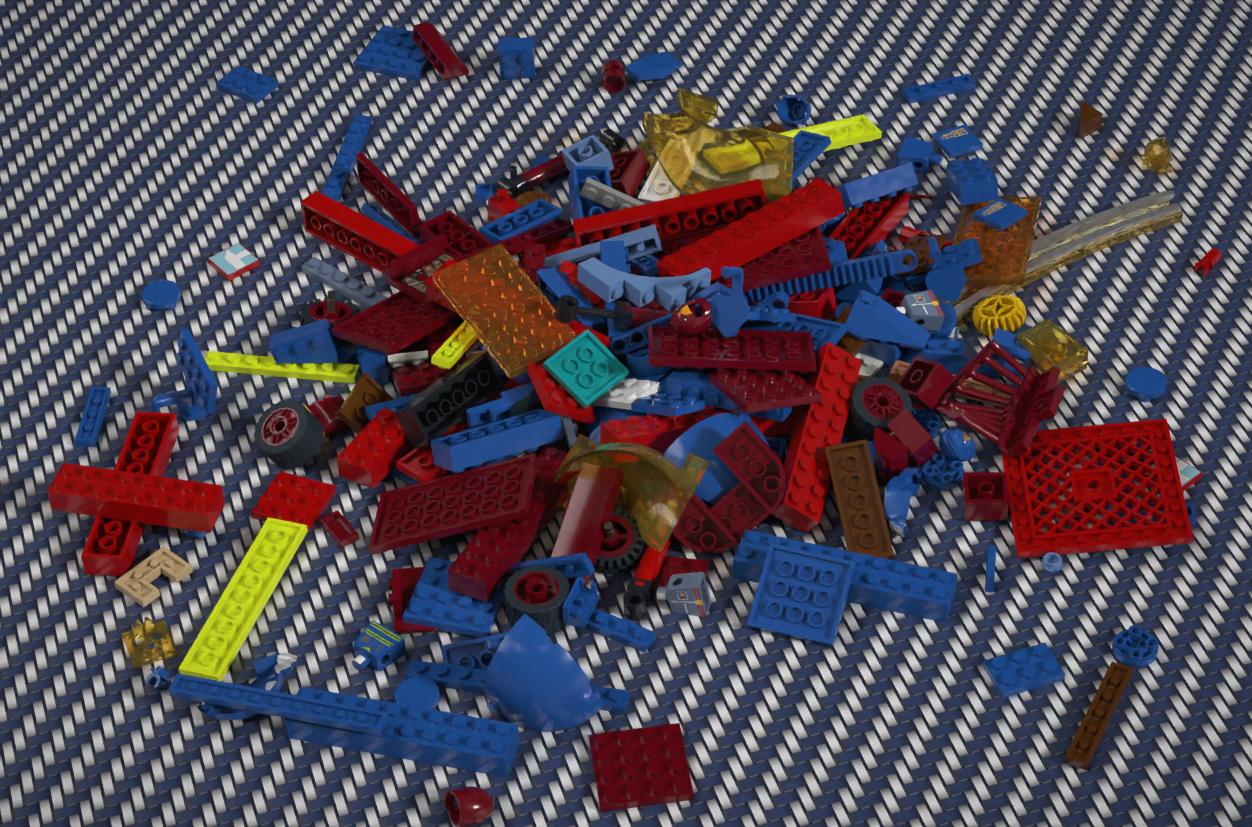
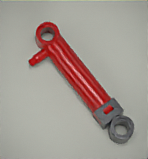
(640, 587)

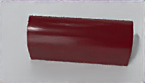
(438, 51)

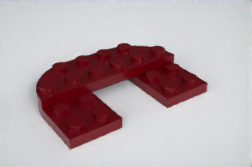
(418, 378)
(745, 505)

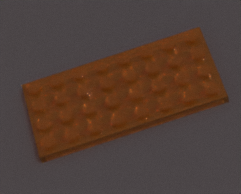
(1003, 252)
(504, 309)

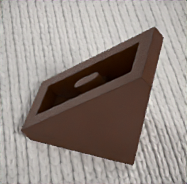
(1089, 120)

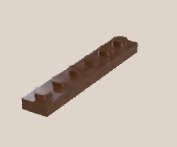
(1098, 716)

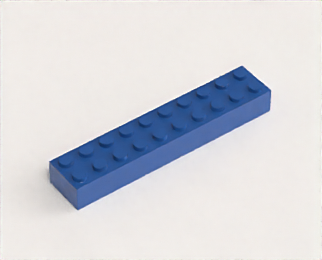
(875, 580)
(418, 735)

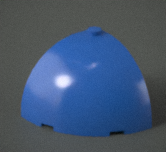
(700, 441)
(538, 682)

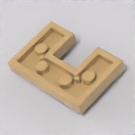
(137, 580)

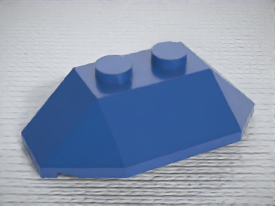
(948, 351)

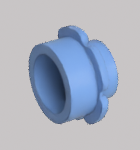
(1052, 562)

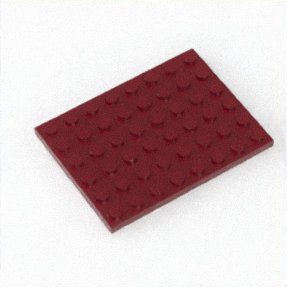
(789, 261)

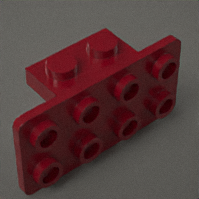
(402, 587)

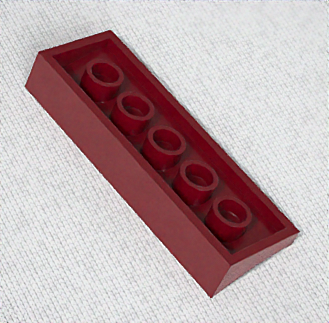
(388, 195)
(587, 512)

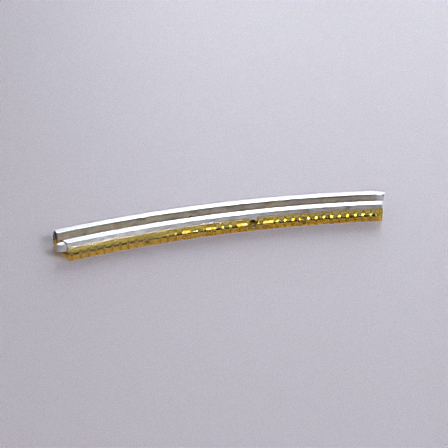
(1078, 241)

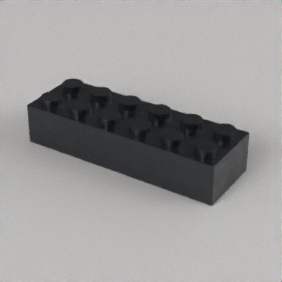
(448, 398)

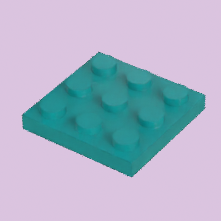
(586, 368)

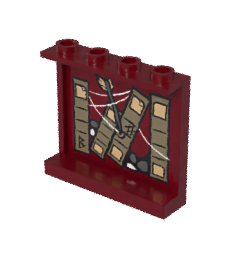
(414, 268)

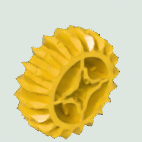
(999, 312)

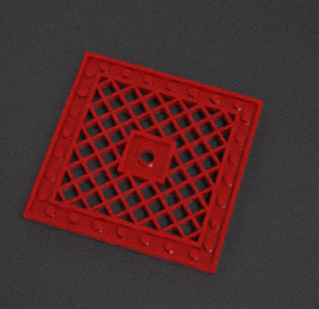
(1152, 434)

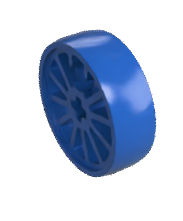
(639, 363)

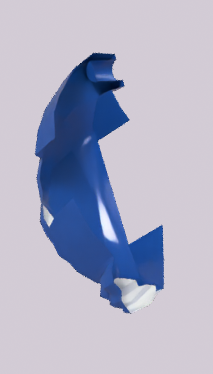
(897, 499)
(270, 677)

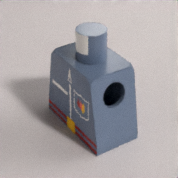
(923, 310)
(687, 594)

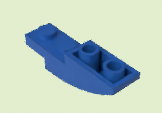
(511, 403)

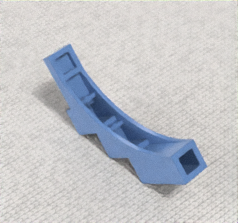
(641, 290)

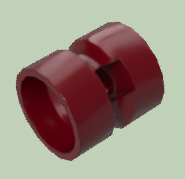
(613, 76)

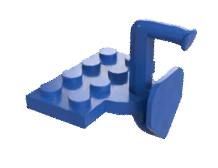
(947, 273)
(733, 311)
(202, 387)

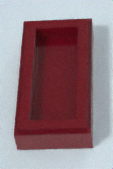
(339, 529)

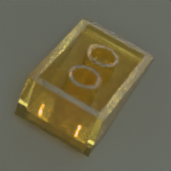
(1054, 347)

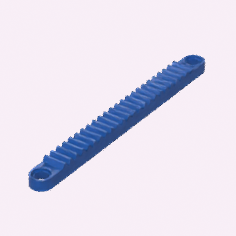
(841, 273)

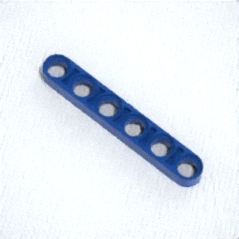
(631, 345)

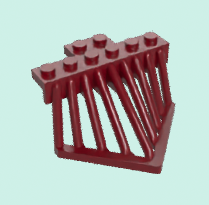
(1017, 422)

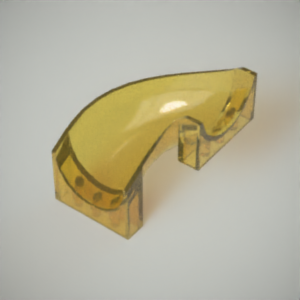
(708, 157)
(651, 482)

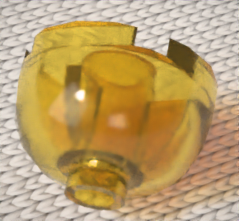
(1157, 156)

